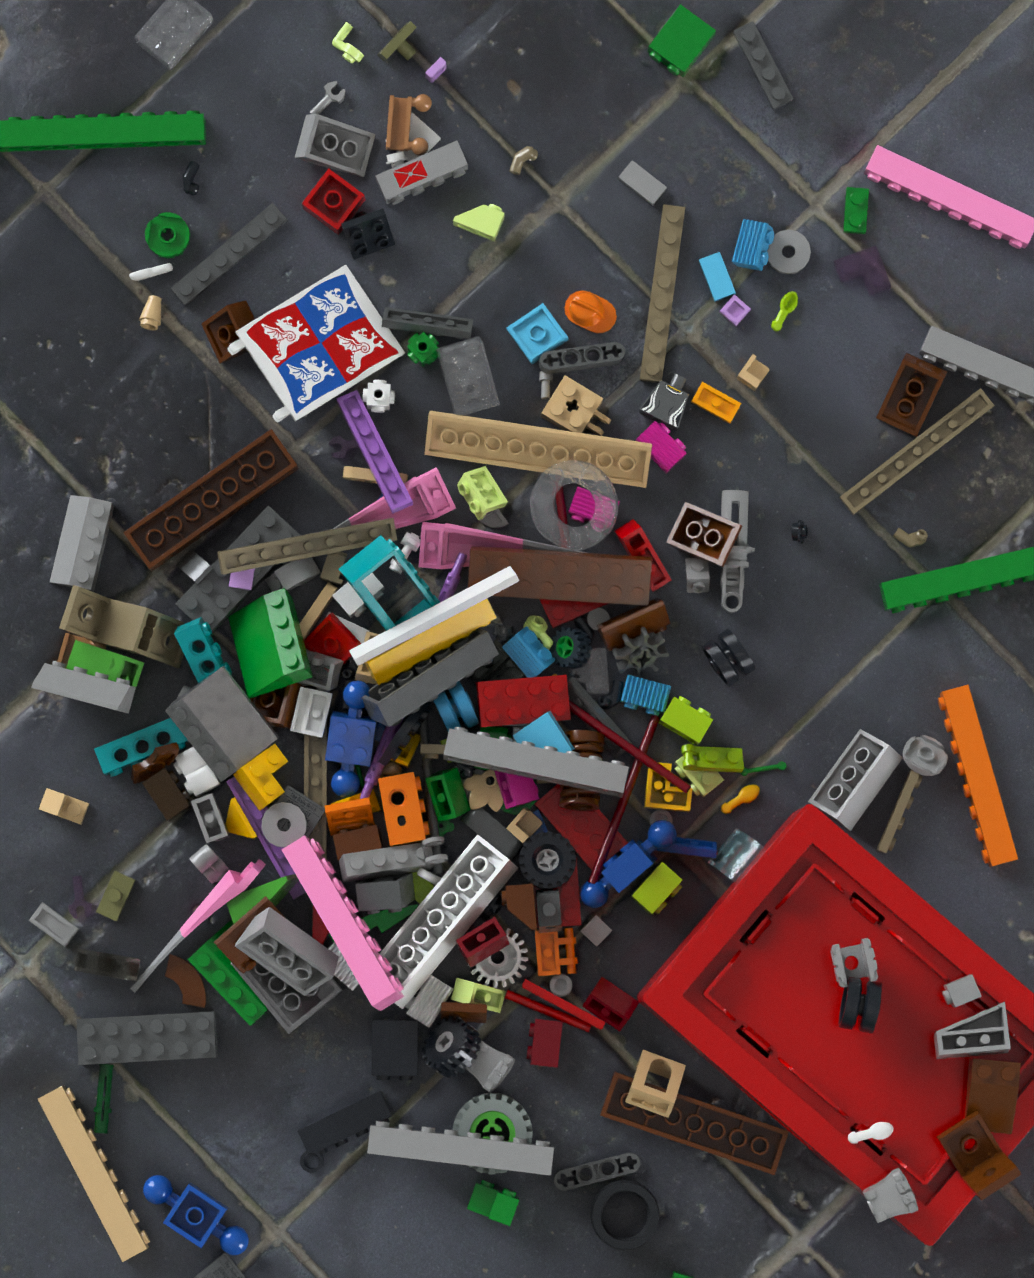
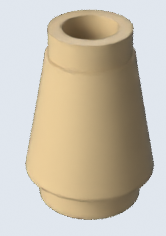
(151, 314)

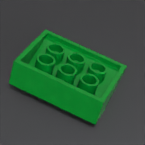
(270, 644)
(226, 980)

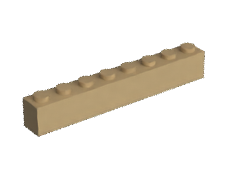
(93, 1172)

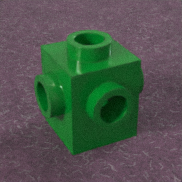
(422, 357)

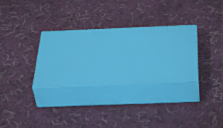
(717, 276)

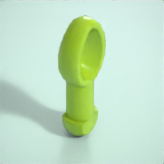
(787, 305)

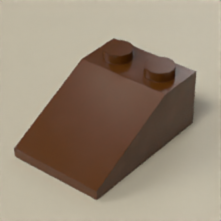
(911, 394)
(703, 534)
(993, 1092)

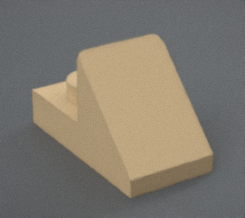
(64, 806)

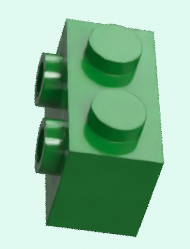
(447, 794)

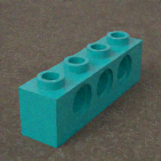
(198, 630)
(107, 753)

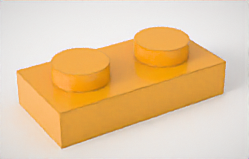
(716, 402)

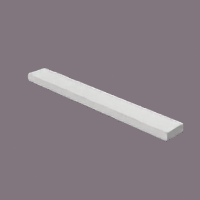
(434, 615)

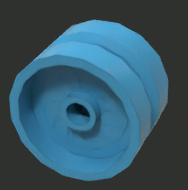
(456, 707)

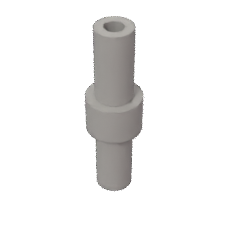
(545, 380)

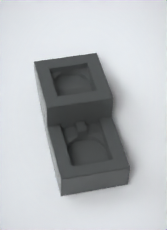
(194, 566)

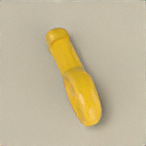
(745, 795)

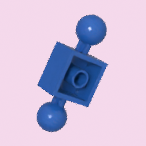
(350, 740)
(632, 863)
(195, 1215)

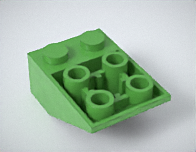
(105, 662)

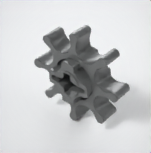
(640, 652)

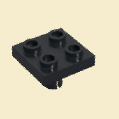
(368, 233)

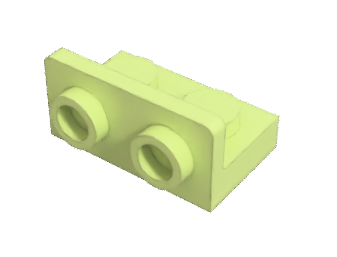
(481, 492)
(701, 781)

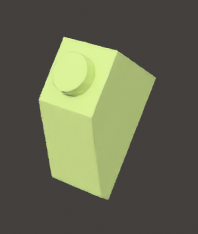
(481, 221)
(475, 993)

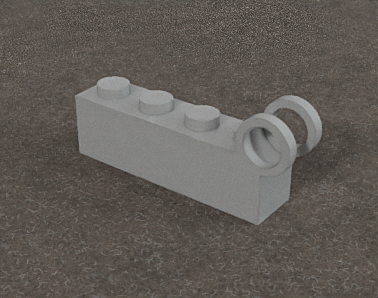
(391, 860)

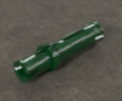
(102, 1126)

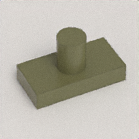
(399, 43)
(115, 896)

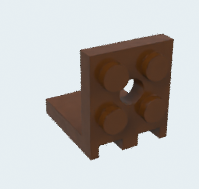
(982, 1166)

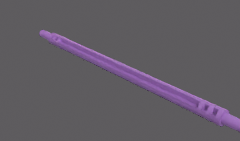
(376, 768)

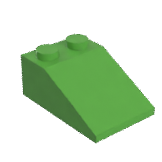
(274, 891)

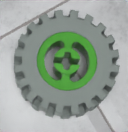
(490, 1107)

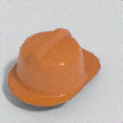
(590, 311)

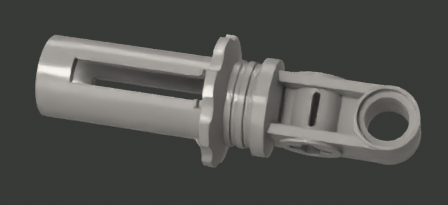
(737, 558)

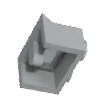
(324, 671)

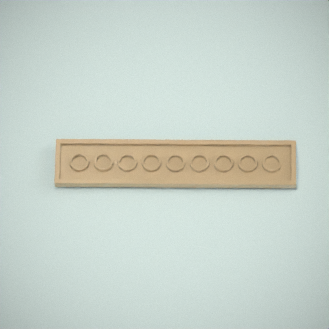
(534, 447)

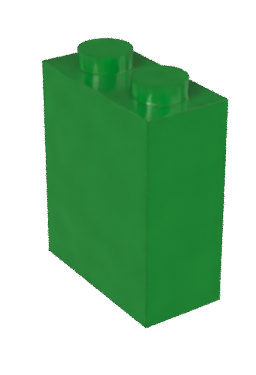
(681, 41)

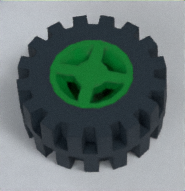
(565, 654)

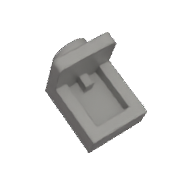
(697, 575)

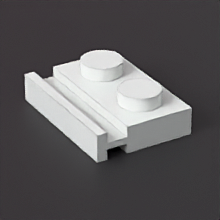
(311, 712)

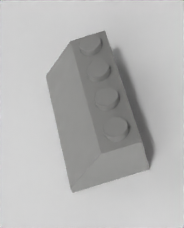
(82, 542)
(84, 687)
(855, 779)
(287, 951)

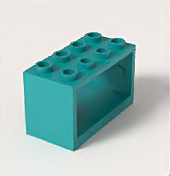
(372, 558)

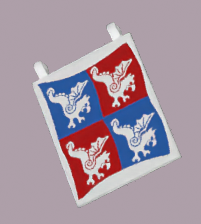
(318, 343)

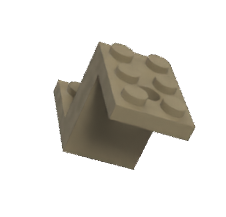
(122, 626)

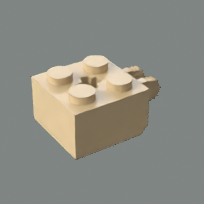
(575, 421)

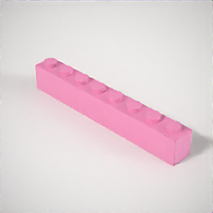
(951, 197)

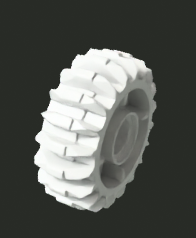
(507, 968)

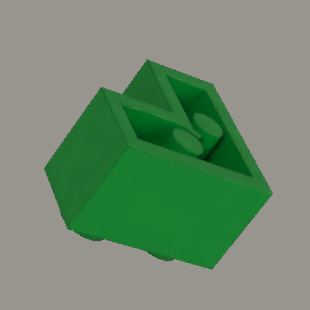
(493, 1203)

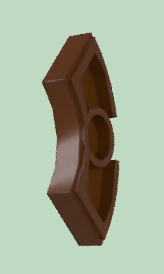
(154, 763)
(188, 980)

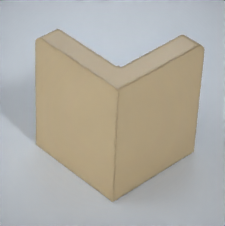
(753, 373)
(524, 825)

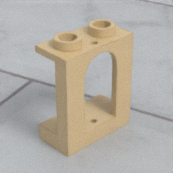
(651, 1098)

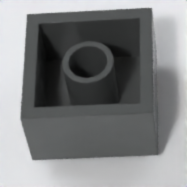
(385, 893)

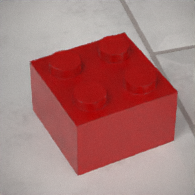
(333, 201)

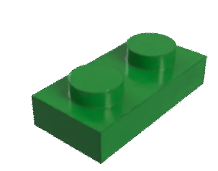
(855, 210)

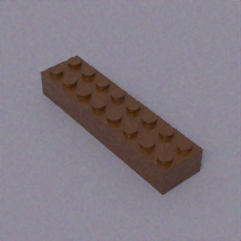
(211, 500)
(566, 575)
(700, 1126)

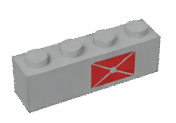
(422, 172)

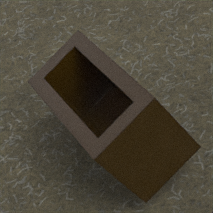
(167, 794)

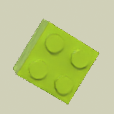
(686, 720)
(657, 888)

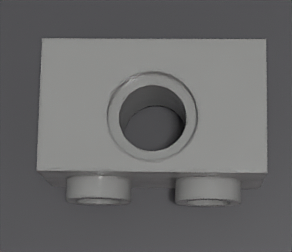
(210, 818)

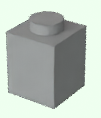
(961, 991)

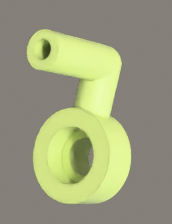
(351, 53)
(539, 627)

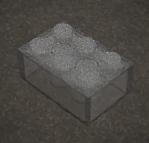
(173, 30)
(468, 376)

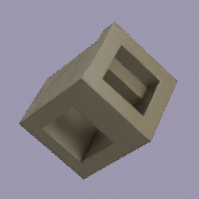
(330, 570)

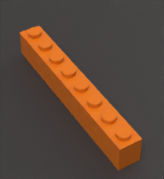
(978, 776)

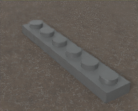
(229, 254)

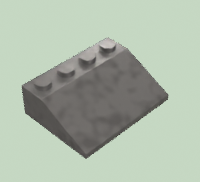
(221, 723)
(284, 1001)

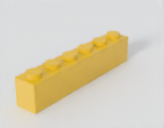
(422, 646)

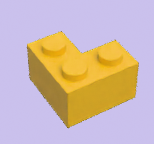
(257, 777)
(663, 796)

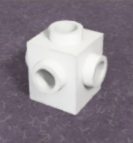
(381, 404)

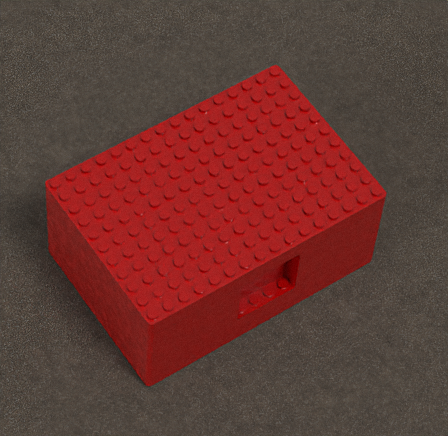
(764, 1009)

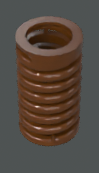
(590, 745)

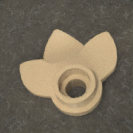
(483, 793)

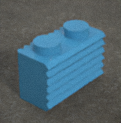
(753, 245)
(528, 653)
(645, 694)

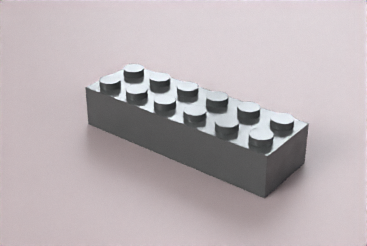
(212, 595)
(428, 678)
(147, 1038)

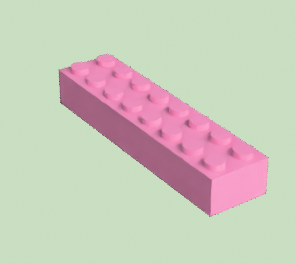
(343, 923)

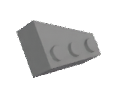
(975, 1036)

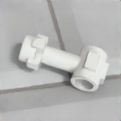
(410, 543)

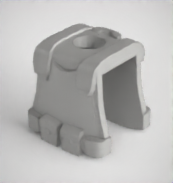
(866, 964)
(490, 1066)
(891, 1196)

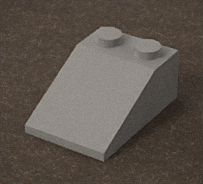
(334, 145)

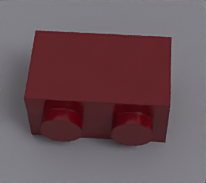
(482, 942)
(610, 1004)
(545, 1043)

